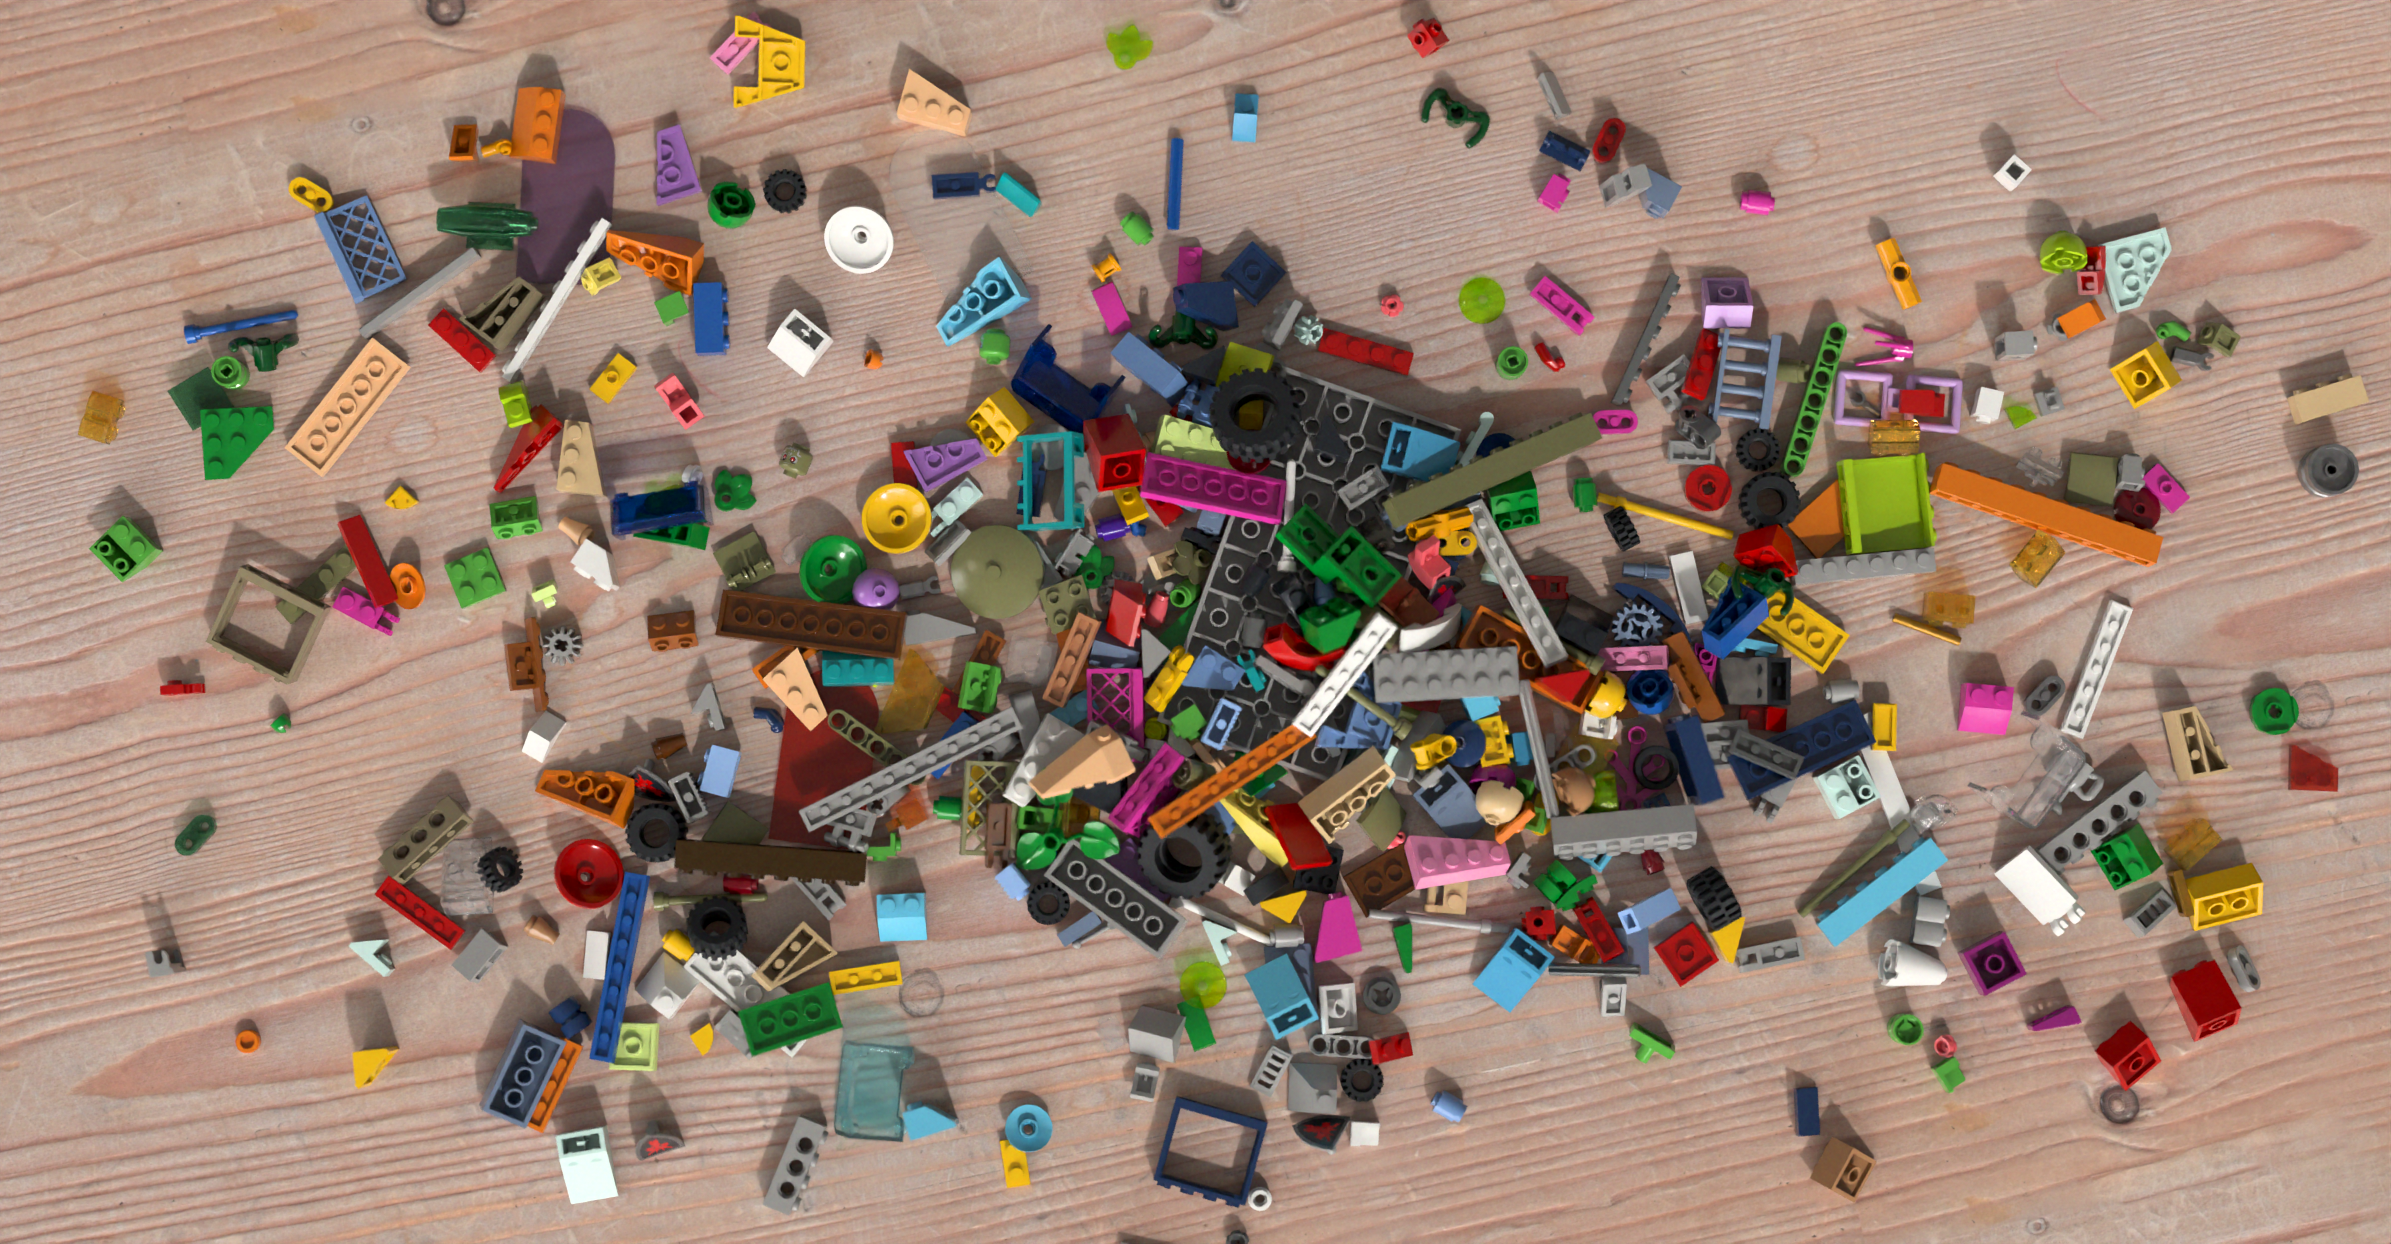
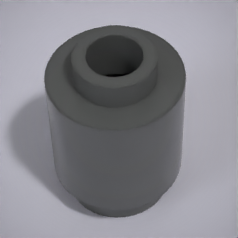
(1254, 630)

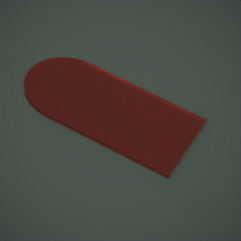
(820, 761)

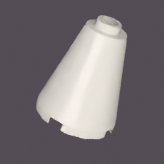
(1908, 966)

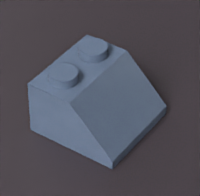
(1660, 196)

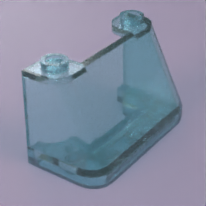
(871, 1090)

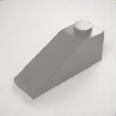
(929, 628)

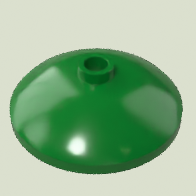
(845, 564)

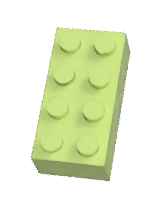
(1188, 442)

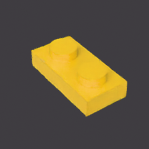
(1015, 1165)

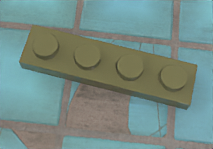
(320, 582)

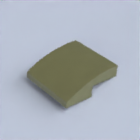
(2091, 479)
(1382, 819)
(735, 826)

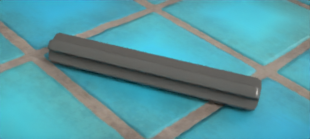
(1594, 970)

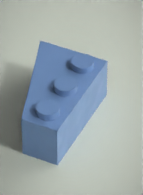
(1151, 367)

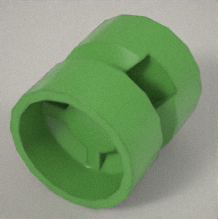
(1511, 363)
(230, 373)
(1905, 1029)

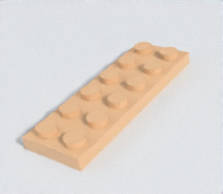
(347, 407)

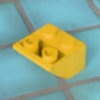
(999, 421)

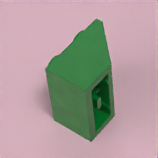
(1514, 502)
(1329, 624)
(2127, 857)

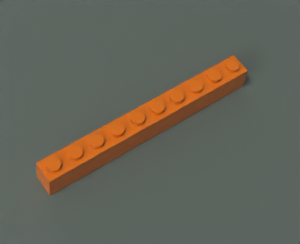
(2045, 514)

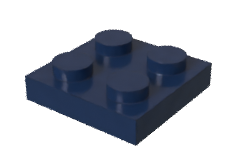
(1253, 274)

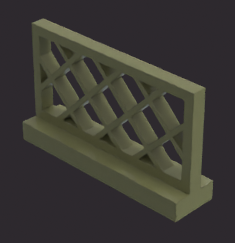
(1010, 768)

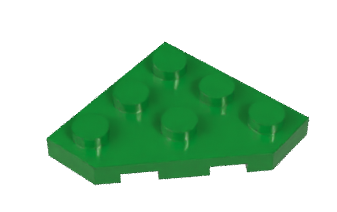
(232, 437)

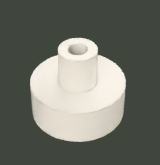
(1154, 745)

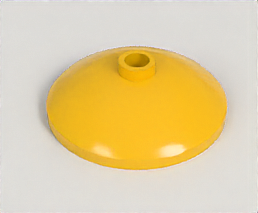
(881, 513)

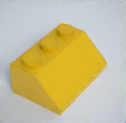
(2225, 896)

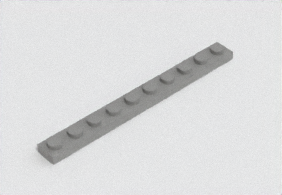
(910, 769)

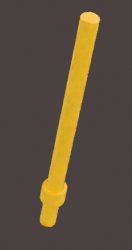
(1663, 515)

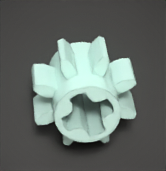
(1308, 330)

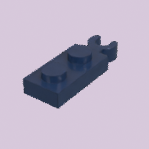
(960, 185)
(1038, 485)

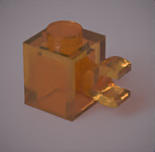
(909, 815)

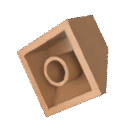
(1843, 1169)

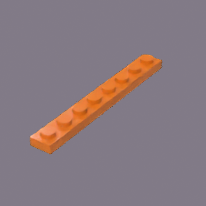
(1228, 780)

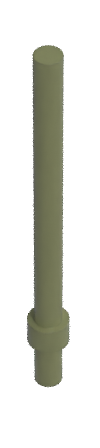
(1889, 838)

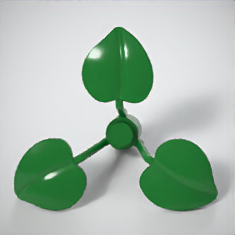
(1039, 851)

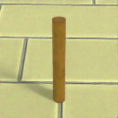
(1924, 628)

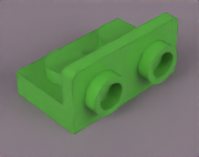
(515, 517)

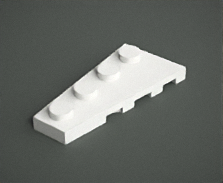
(1048, 744)

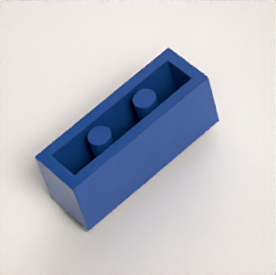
(711, 319)

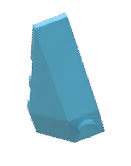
(987, 299)

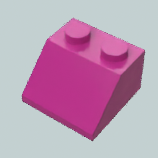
(1985, 708)

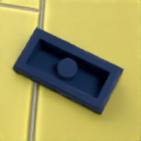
(1806, 1111)

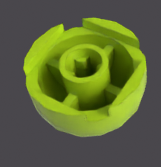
(2063, 251)

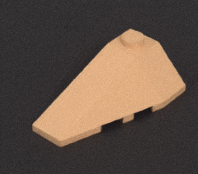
(1091, 760)

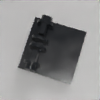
(1323, 878)

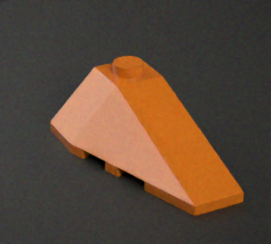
(668, 258)

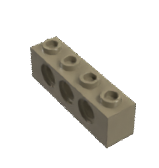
(438, 837)

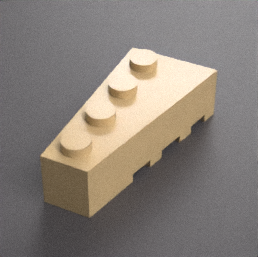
(1346, 793)

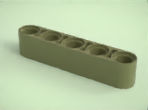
(865, 743)

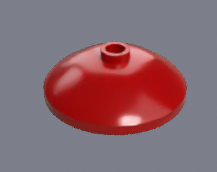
(599, 865)

